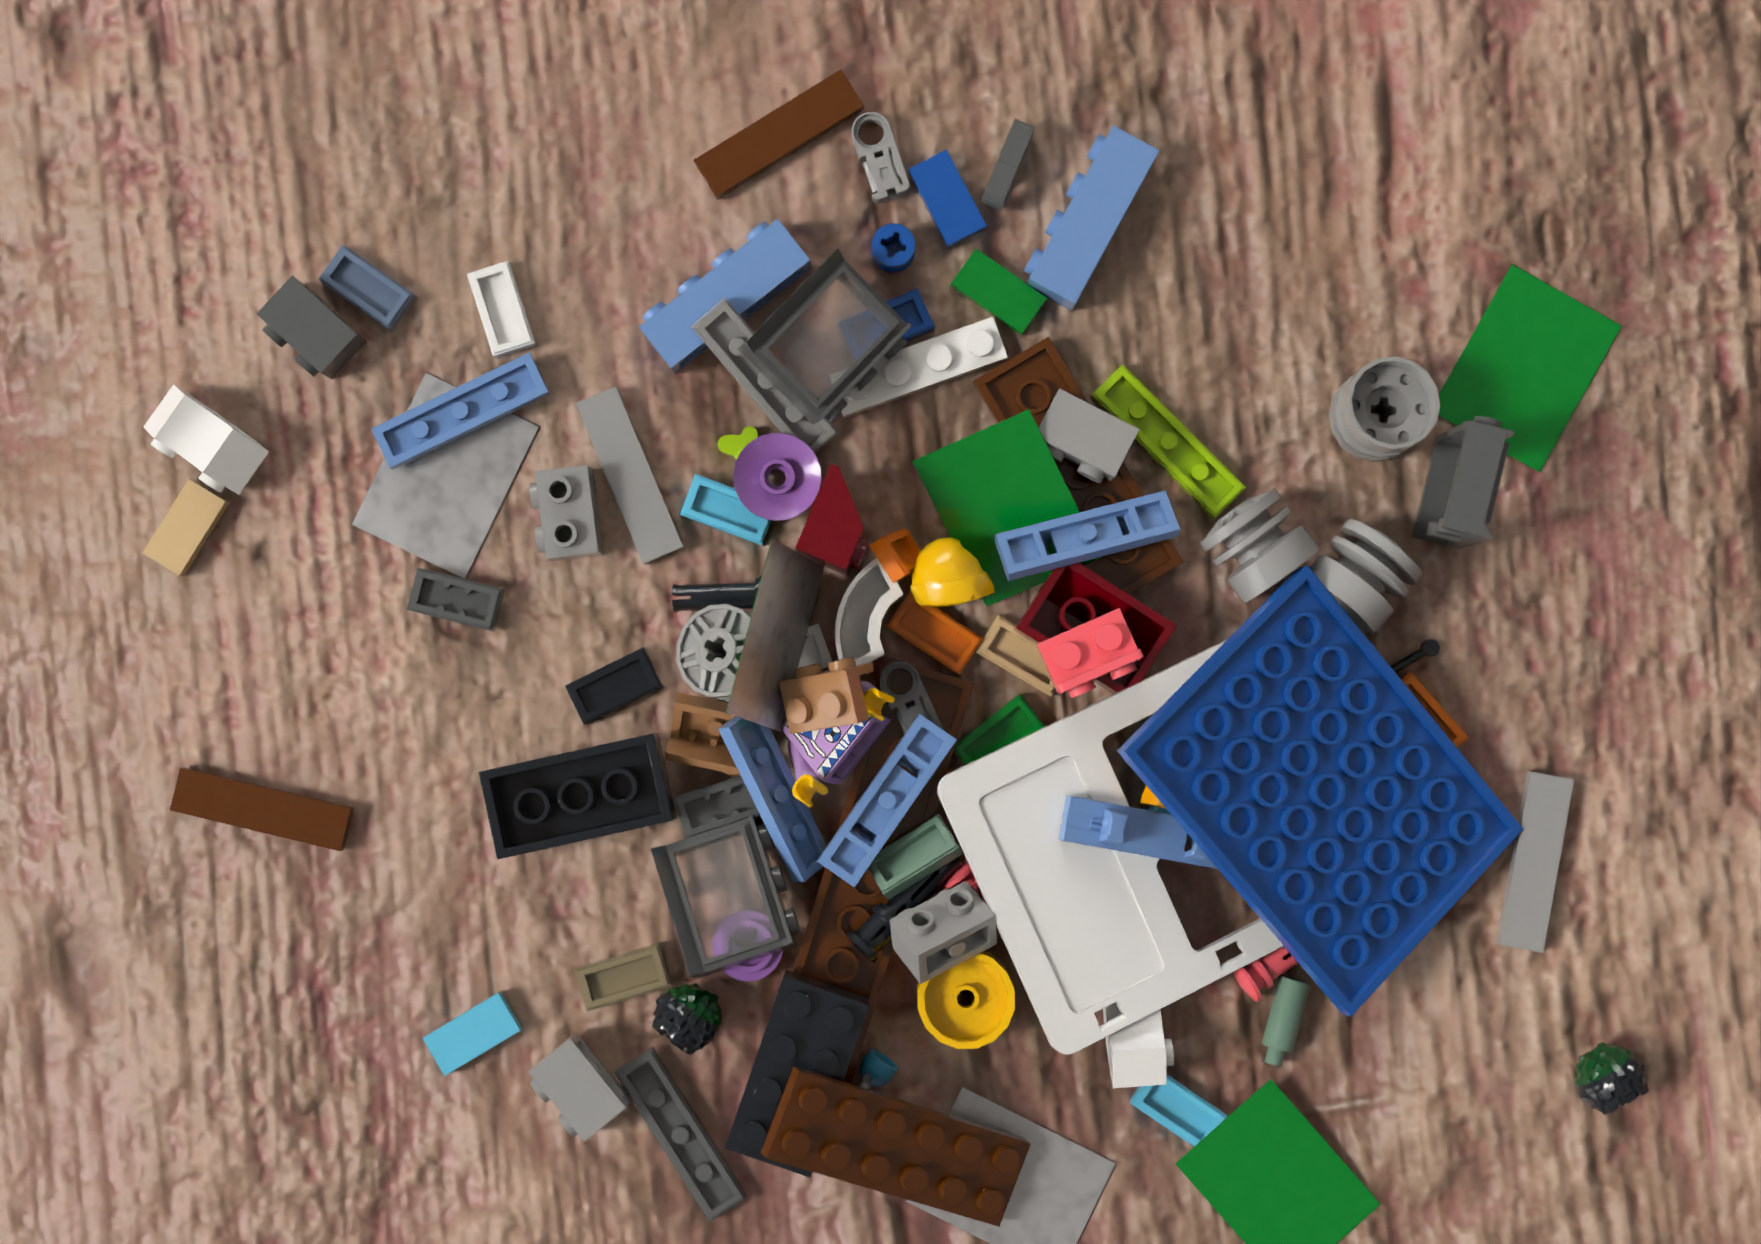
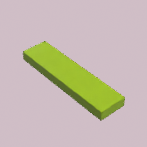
(1169, 442)

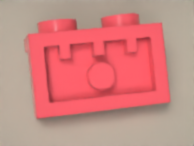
(1090, 652)

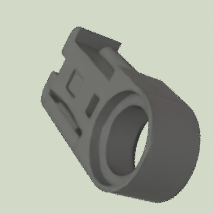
(1008, 164)
(911, 703)

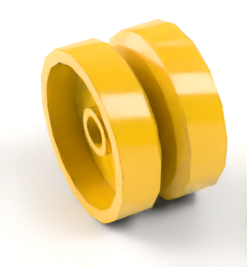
(972, 1023)

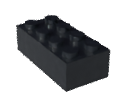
(577, 795)
(808, 1029)

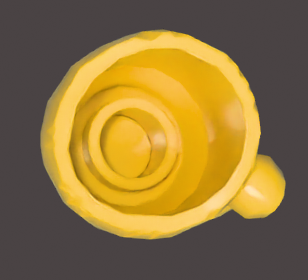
(948, 575)

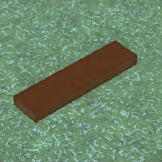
(779, 134)
(261, 809)

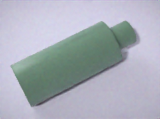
(1285, 1018)

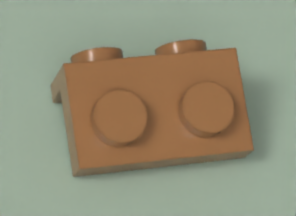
(826, 697)
(696, 734)

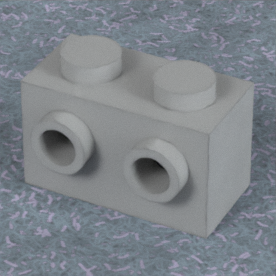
(1086, 436)
(567, 513)
(943, 931)
(578, 1088)

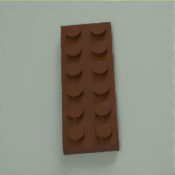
(1031, 383)
(895, 1147)

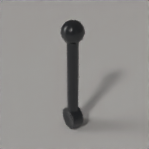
(1428, 648)

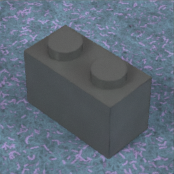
(311, 328)

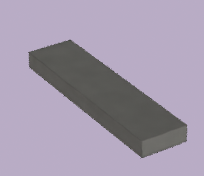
(681, 1134)

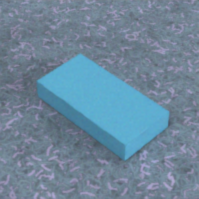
(722, 509)
(472, 1033)
(1178, 1109)

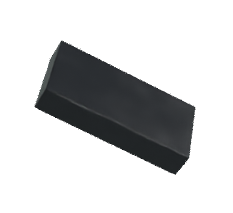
(614, 686)

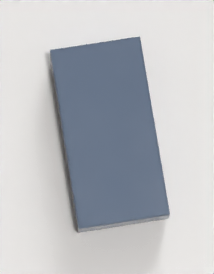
(367, 287)

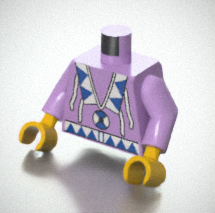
(834, 750)

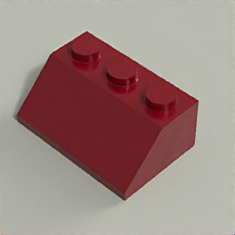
(834, 528)
(1078, 596)

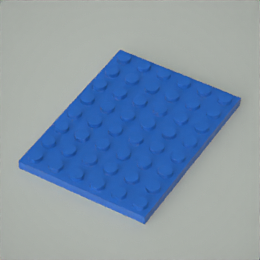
(1322, 790)

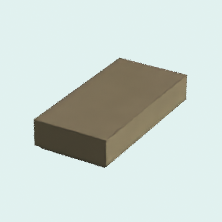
(623, 976)

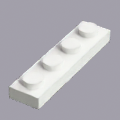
(929, 365)

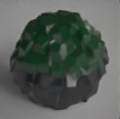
(688, 1017)
(1610, 1077)

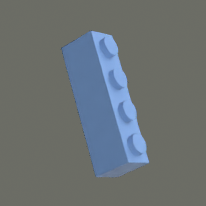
(1091, 218)
(743, 277)

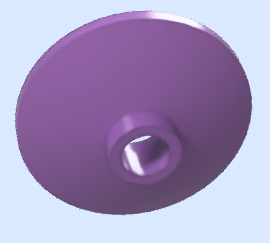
(780, 453)

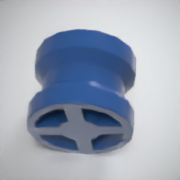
(891, 256)

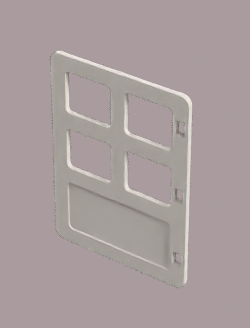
(1077, 916)

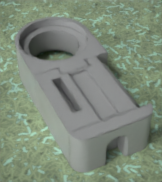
(882, 160)

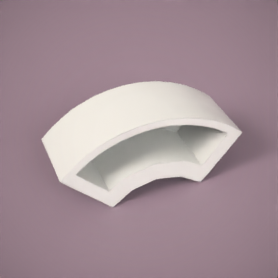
(205, 440)
(862, 614)
(1138, 1051)

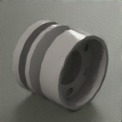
(1400, 392)
(1259, 545)
(1367, 568)
(702, 649)

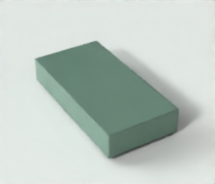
(914, 857)

